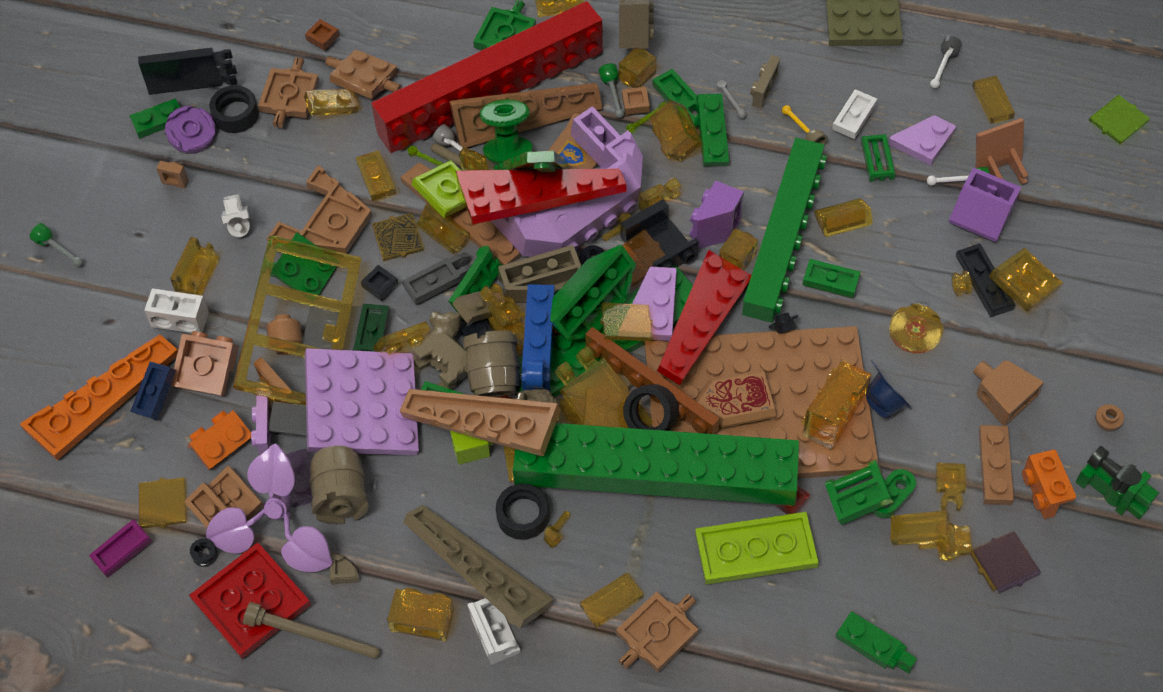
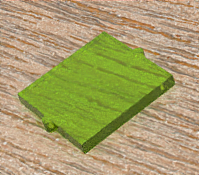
(1119, 119)

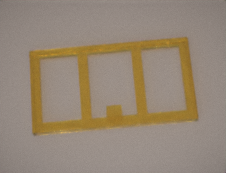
(331, 333)

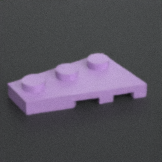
(659, 293)

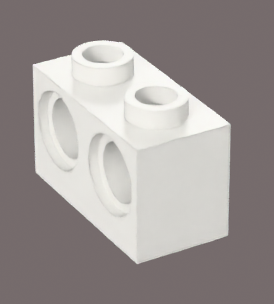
(176, 311)

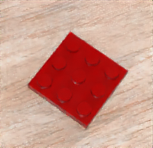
(246, 579)

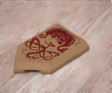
(738, 398)

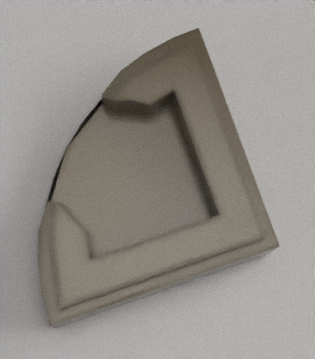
(342, 571)

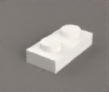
(854, 114)

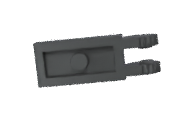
(436, 278)

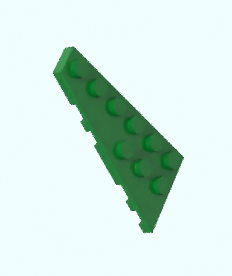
(541, 161)

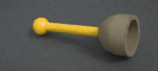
(811, 135)

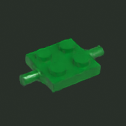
(501, 25)

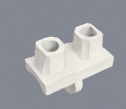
(235, 216)

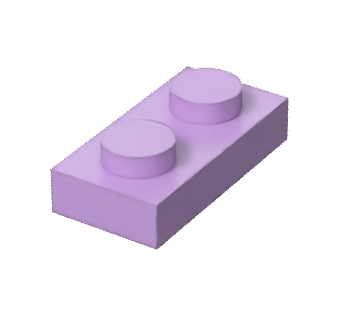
(261, 416)

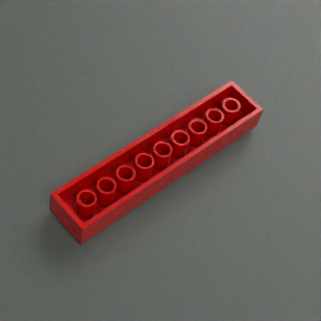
(497, 70)

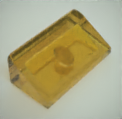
(843, 217)

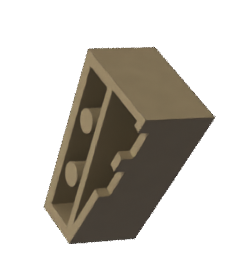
(543, 269)

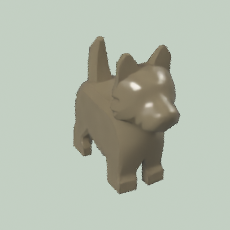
(442, 349)

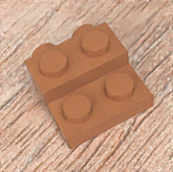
(204, 363)

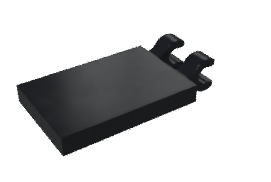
(187, 70)

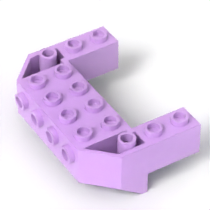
(581, 221)

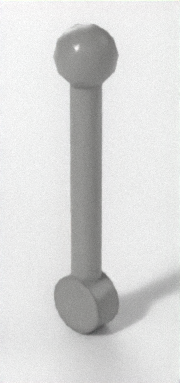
(721, 85)

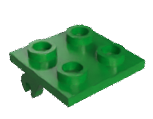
(300, 272)

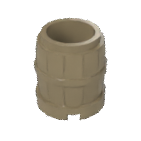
(492, 363)
(337, 485)

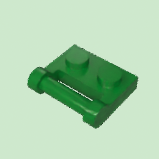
(860, 498)

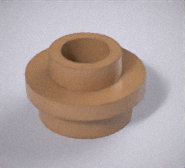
(1107, 423)

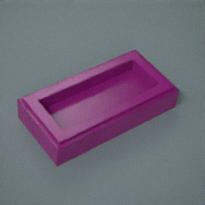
(120, 548)

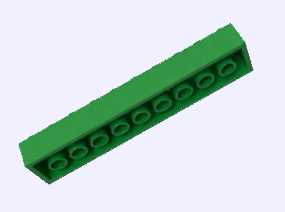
(664, 464)

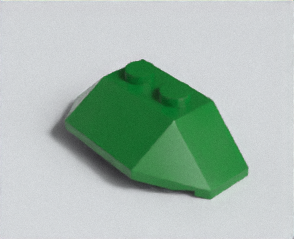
(598, 281)

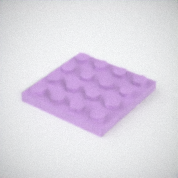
(358, 401)

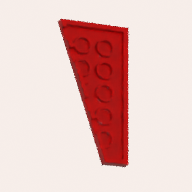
(510, 193)

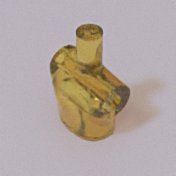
(957, 545)

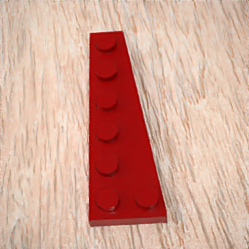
(707, 306)

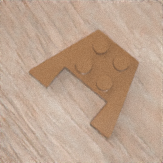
(336, 219)

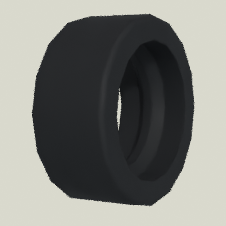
(234, 94)
(667, 400)
(518, 492)

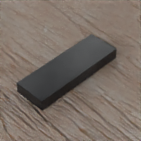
(979, 267)

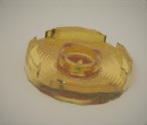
(916, 328)

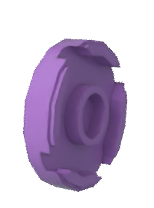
(190, 129)

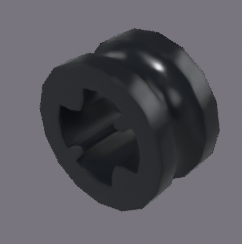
(197, 546)

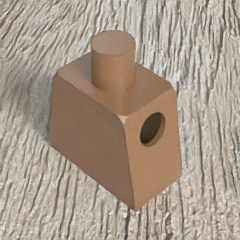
(1006, 389)

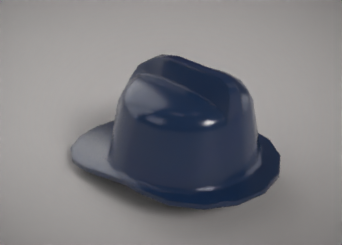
(884, 397)

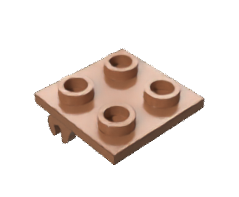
(1001, 147)

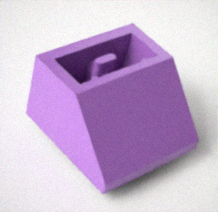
(985, 204)
(717, 215)

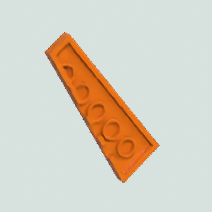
(81, 411)

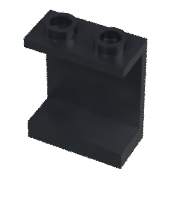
(662, 230)

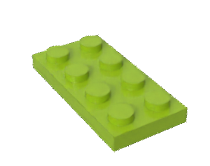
(756, 548)

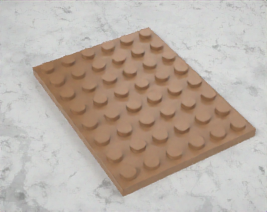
(795, 370)

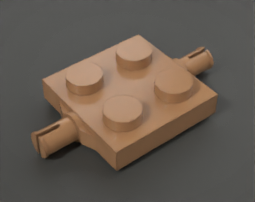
(363, 74)
(286, 92)
(657, 631)

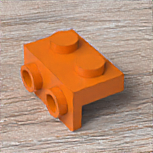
(219, 439)
(1047, 482)

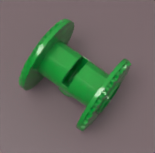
(504, 117)

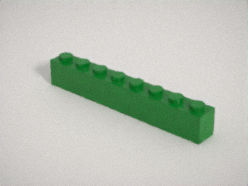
(783, 231)

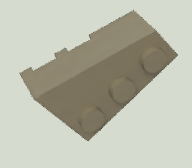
(635, 23)

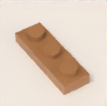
(995, 465)

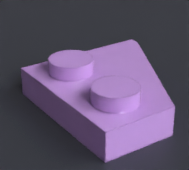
(924, 139)

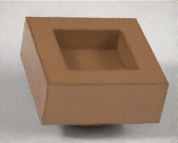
(635, 100)
(172, 174)

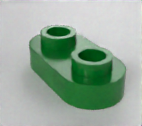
(898, 495)

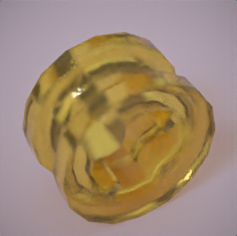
(961, 283)

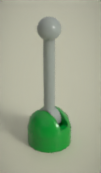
(609, 75)
(43, 235)

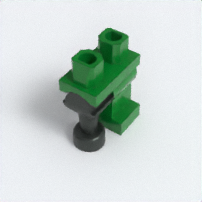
(1120, 485)

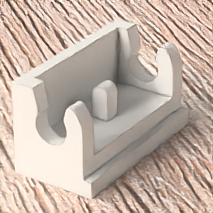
(493, 631)

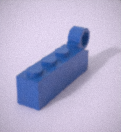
(538, 338)

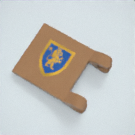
(571, 151)

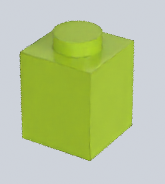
(469, 448)

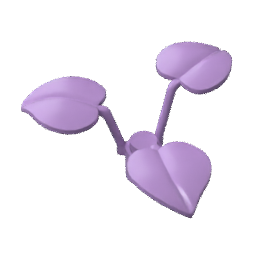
(232, 532)

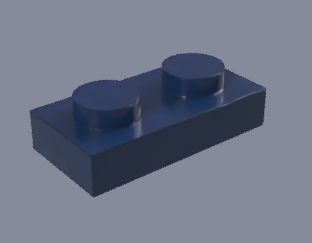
(153, 390)

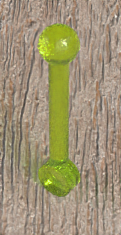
(631, 127)
(412, 151)

